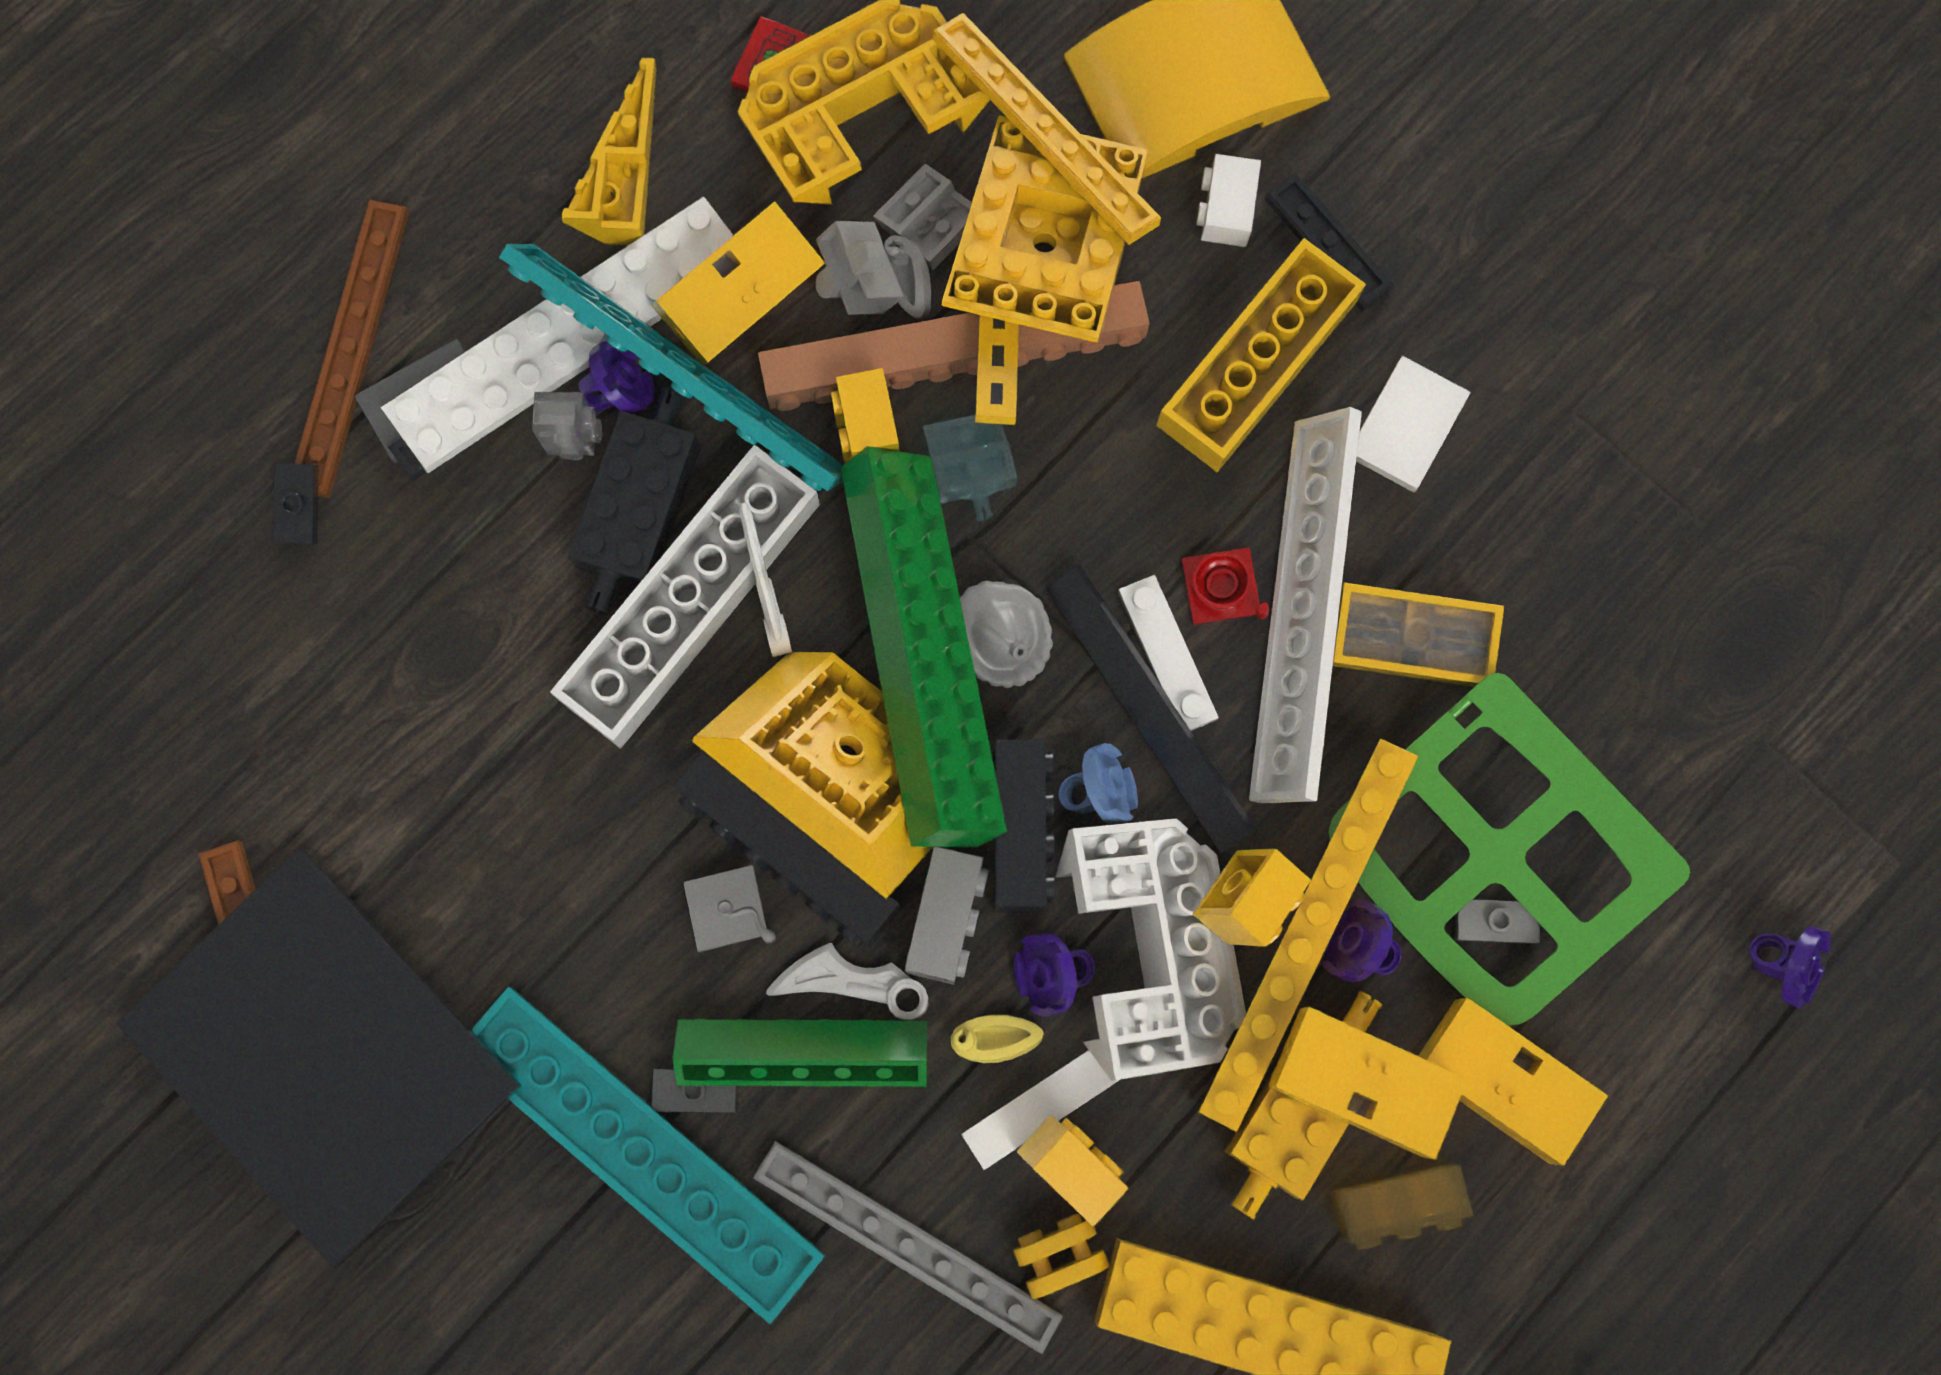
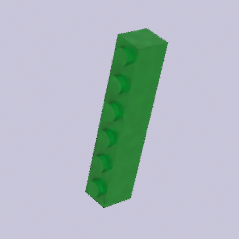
(800, 1053)

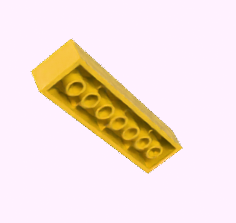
(1253, 1322)

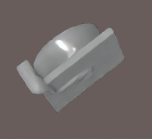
(726, 909)

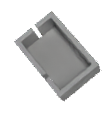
(946, 916)

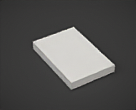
(1409, 423)

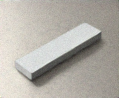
(1021, 1117)

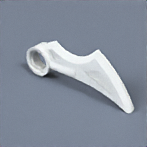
(773, 620)
(830, 973)

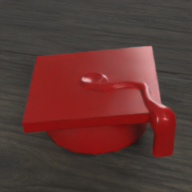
(1222, 587)

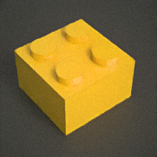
(865, 412)
(1252, 897)
(1080, 1176)

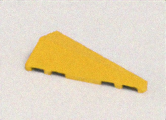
(614, 190)

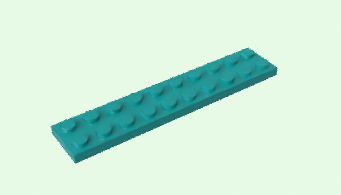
(662, 356)
(647, 1159)

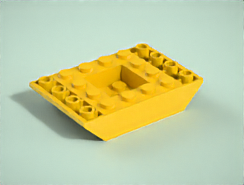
(1029, 203)
(787, 749)

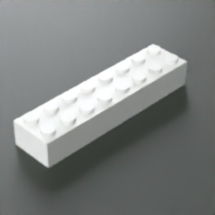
(684, 598)

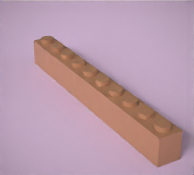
(929, 351)

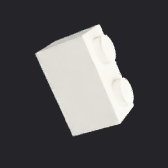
(1230, 200)

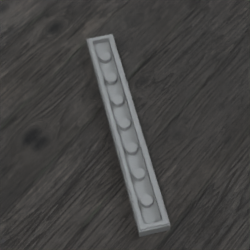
(908, 1247)

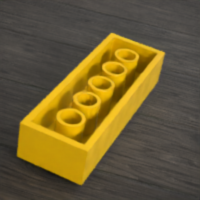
(1260, 355)

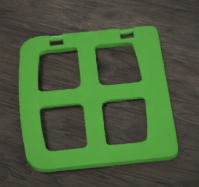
(1500, 855)

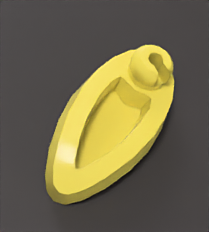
(995, 1038)

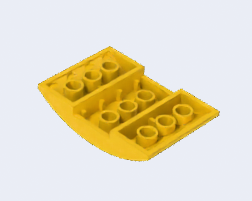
(1193, 74)

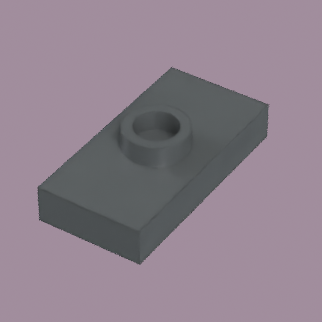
(673, 1098)

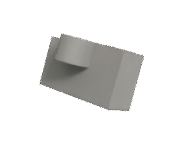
(857, 268)

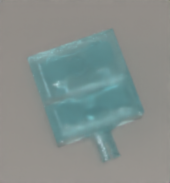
(970, 461)

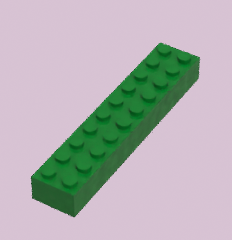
(922, 650)

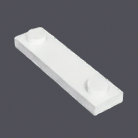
(1167, 651)

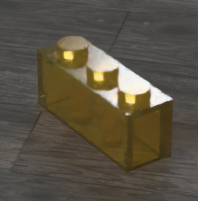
(1402, 1205)

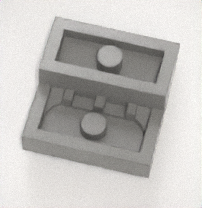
(927, 214)

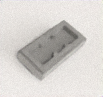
(1496, 923)

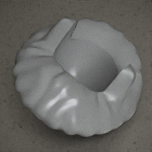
(1006, 633)

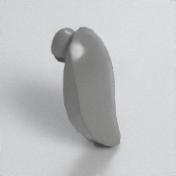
(911, 274)

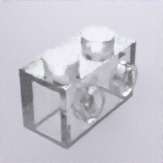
(565, 424)

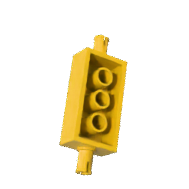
(1286, 1139)

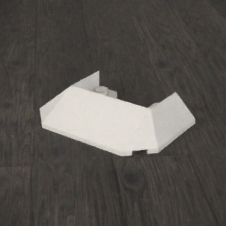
(1187, 970)

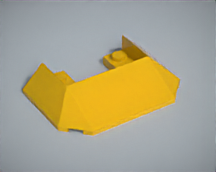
(841, 72)

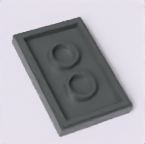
(389, 388)

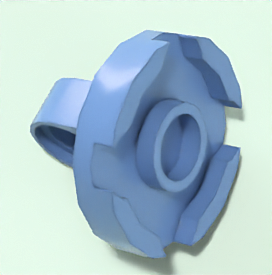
(1108, 786)

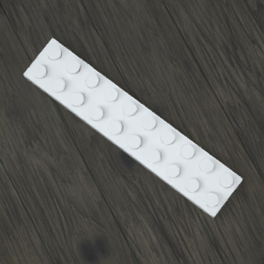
(546, 342)
(1305, 608)

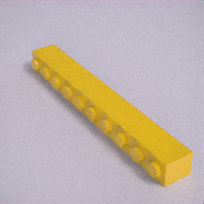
(1308, 935)

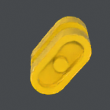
(1071, 1233)

